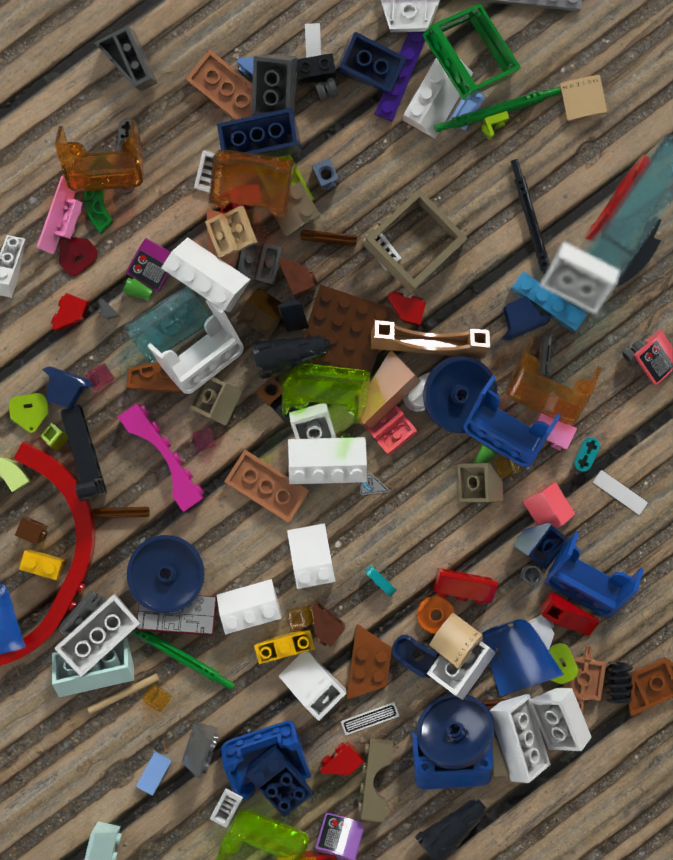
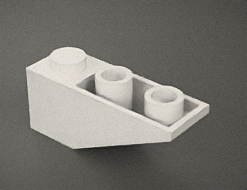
(10, 264)

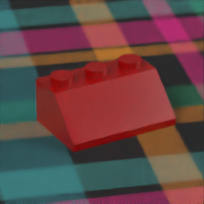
(465, 586)

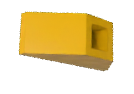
(284, 646)

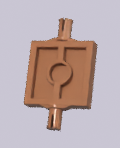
(590, 678)

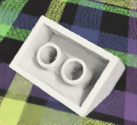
(580, 278)
(248, 606)
(461, 680)
(561, 720)

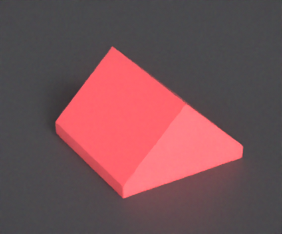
(549, 506)

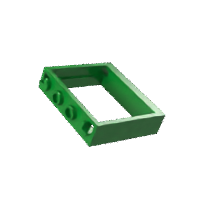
(452, 64)

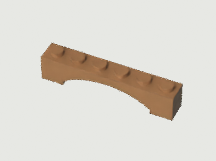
(395, 338)

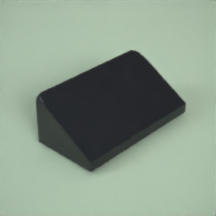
(293, 315)

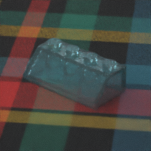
(168, 322)

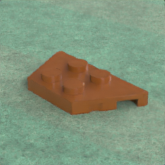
(368, 663)
(651, 685)

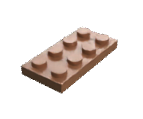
(222, 86)
(266, 486)

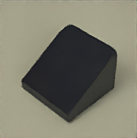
(277, 407)

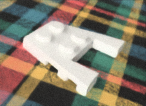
(409, 14)

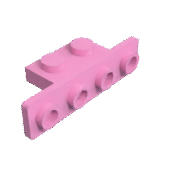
(61, 218)

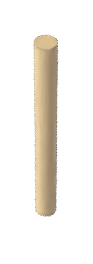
(123, 693)

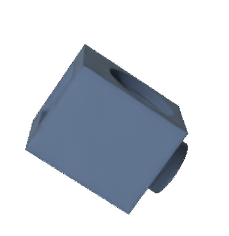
(325, 166)

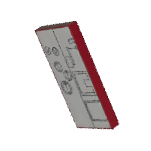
(195, 619)

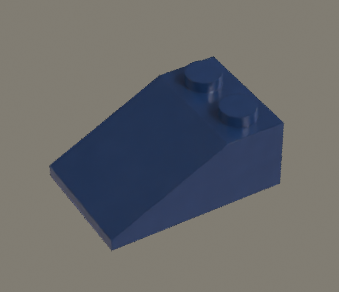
(370, 63)

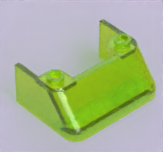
(328, 386)
(265, 834)

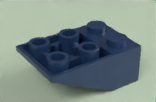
(279, 780)

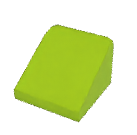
(54, 436)

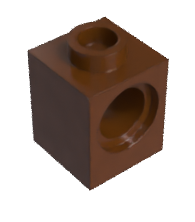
(262, 391)
(31, 530)

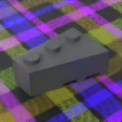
(128, 56)

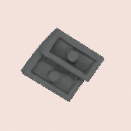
(259, 262)

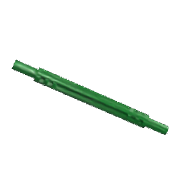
(510, 105)
(182, 657)

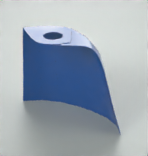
(522, 655)

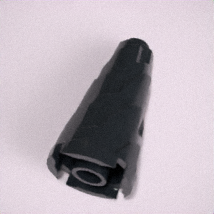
(285, 354)
(447, 834)

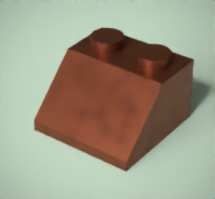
(298, 278)
(326, 625)

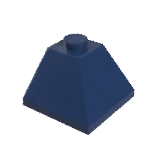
(541, 543)

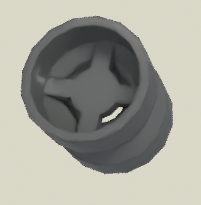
(330, 87)
(628, 353)
(534, 575)

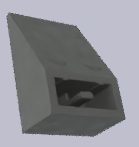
(200, 748)

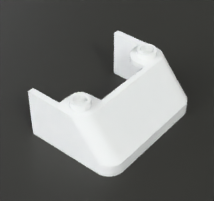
(205, 357)

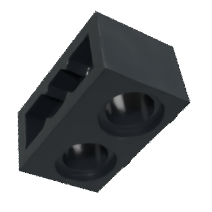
(315, 69)

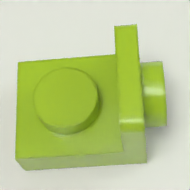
(496, 121)

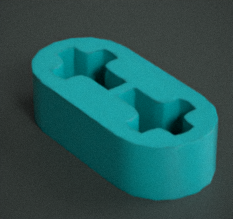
(590, 456)
(380, 580)

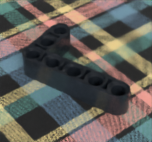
(84, 454)

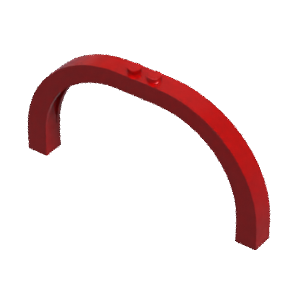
(84, 551)

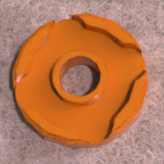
(427, 606)

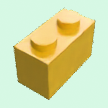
(42, 564)

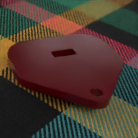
(74, 249)

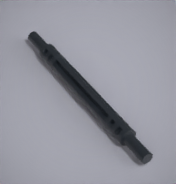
(530, 216)

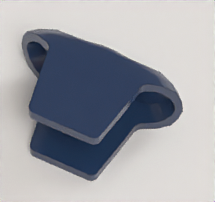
(522, 318)
(65, 387)
(403, 649)

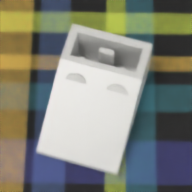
(312, 684)

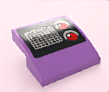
(340, 837)

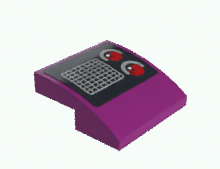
(148, 264)

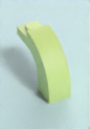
(13, 474)

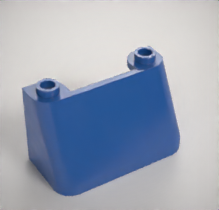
(245, 749)

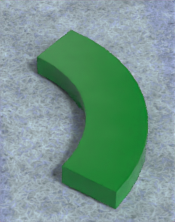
(97, 210)

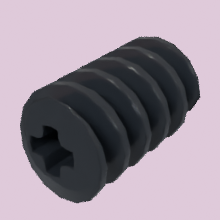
(620, 683)

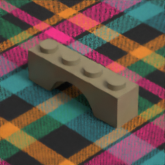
(373, 804)

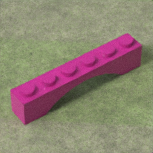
(184, 490)

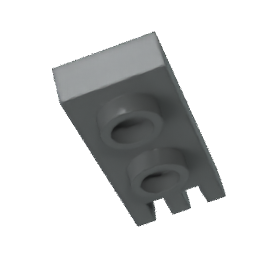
(81, 612)

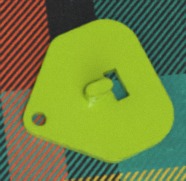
(29, 416)
(570, 671)

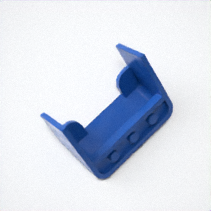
(505, 432)
(588, 585)
(429, 777)

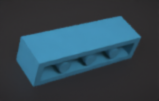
(548, 302)

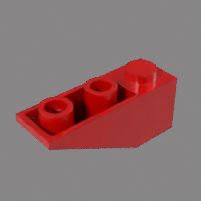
(567, 614)

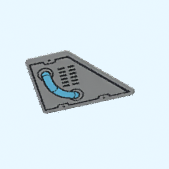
(372, 486)

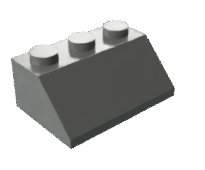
(273, 83)

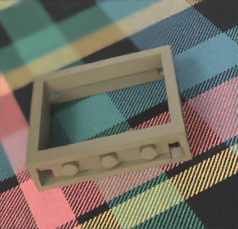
(389, 262)

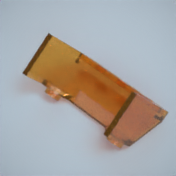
(101, 169)
(546, 394)

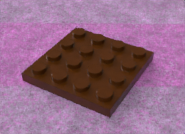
(348, 326)

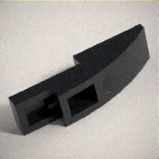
(641, 257)

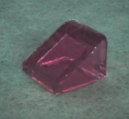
(100, 376)
(204, 439)

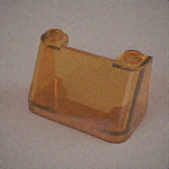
(251, 181)

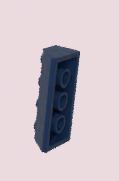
(264, 134)

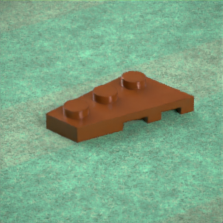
(150, 378)

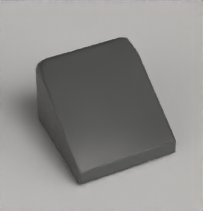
(107, 311)

